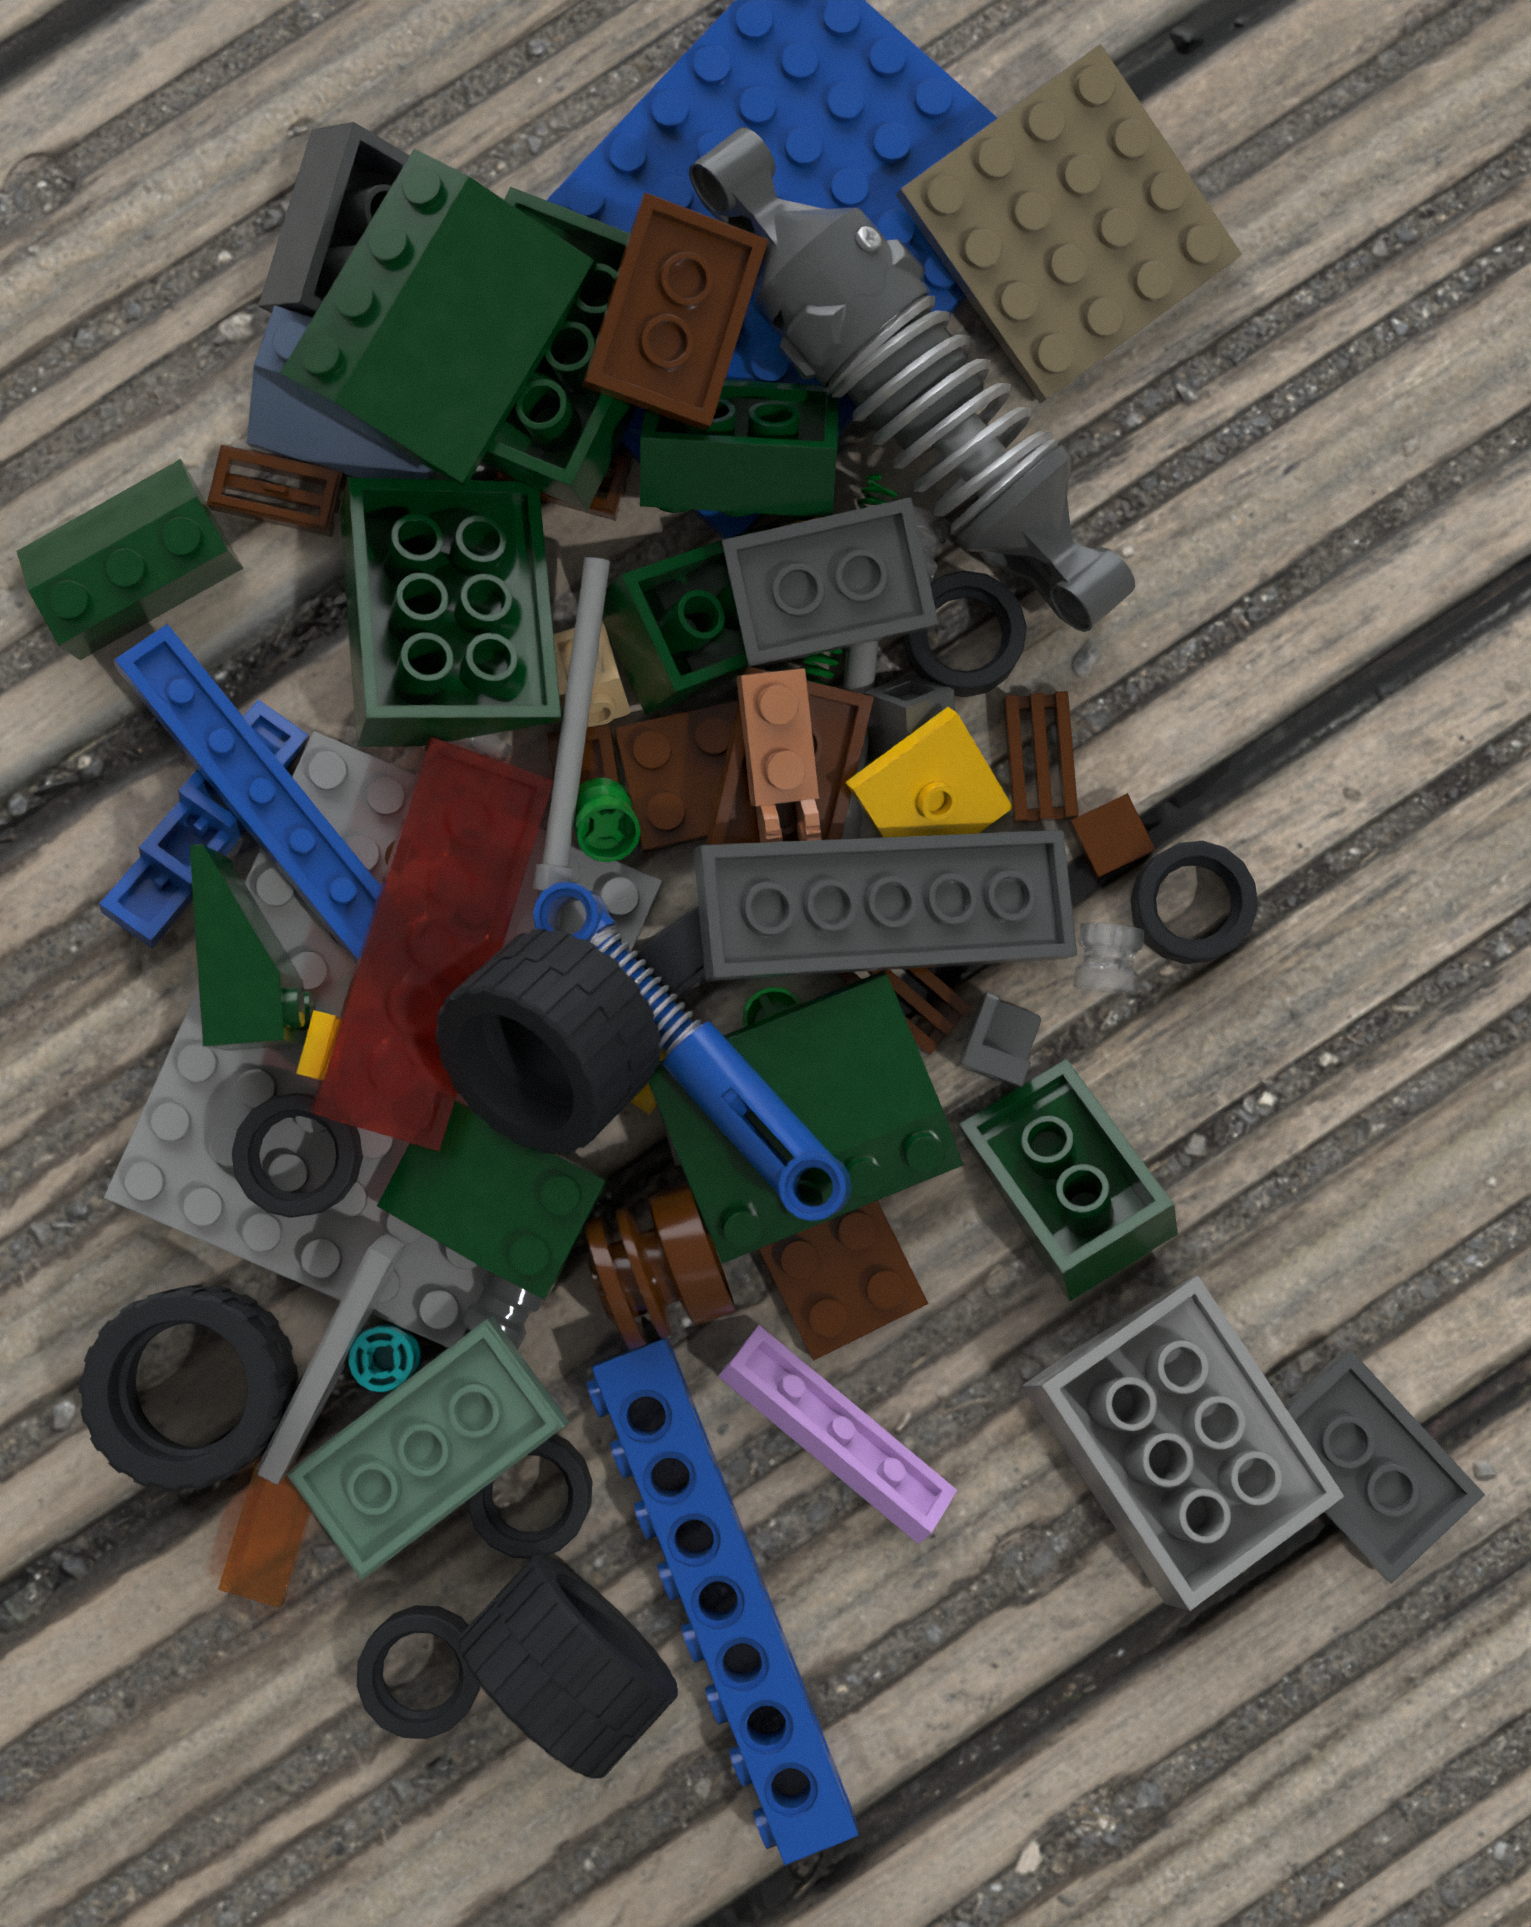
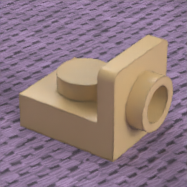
(608, 694)

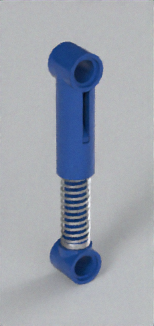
(711, 1068)

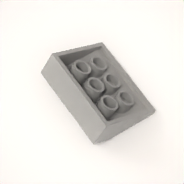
(1183, 1444)

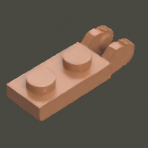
(779, 750)

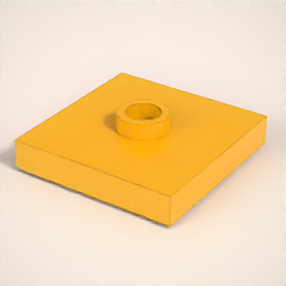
(931, 784)

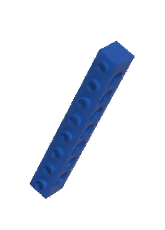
(822, 1811)

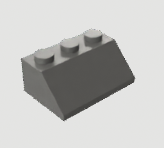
(331, 205)

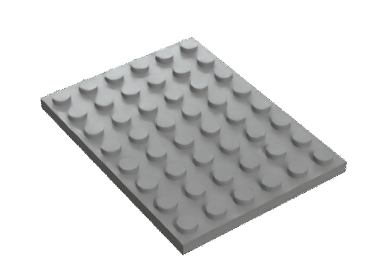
(182, 1145)

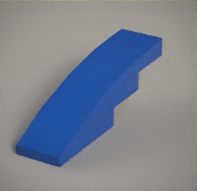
(161, 879)

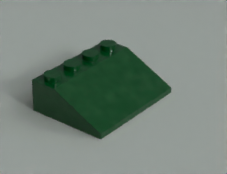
(438, 319)
(559, 430)
(446, 610)
(851, 1080)

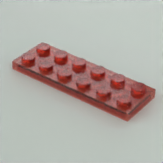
(430, 929)

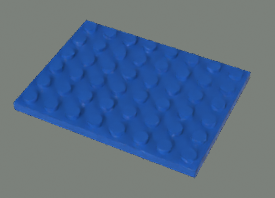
(848, 124)

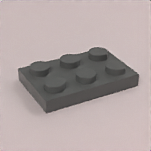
(830, 583)
(1392, 1473)

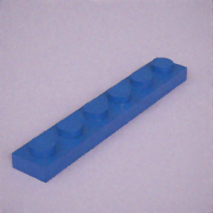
(253, 785)

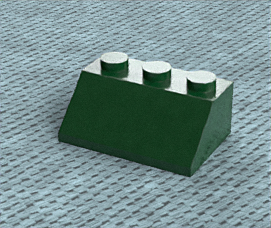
(762, 454)
(126, 561)

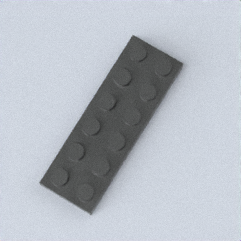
(883, 903)

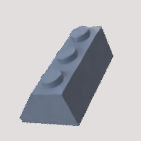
(298, 431)

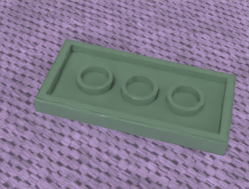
(427, 1447)

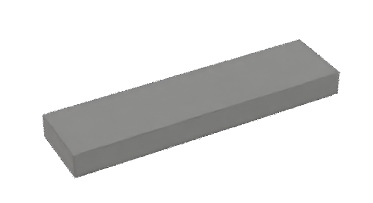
(330, 1358)

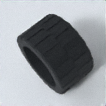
(548, 1041)
(112, 1401)
(567, 1667)

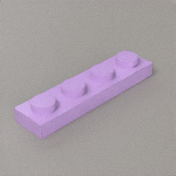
(838, 1434)

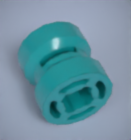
(393, 1349)

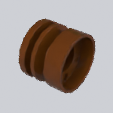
(658, 1267)

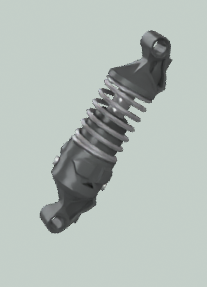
(865, 328)

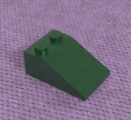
(677, 626)
(244, 975)
(1070, 1179)
(495, 1201)

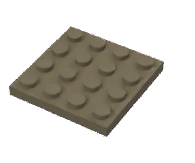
(1069, 223)

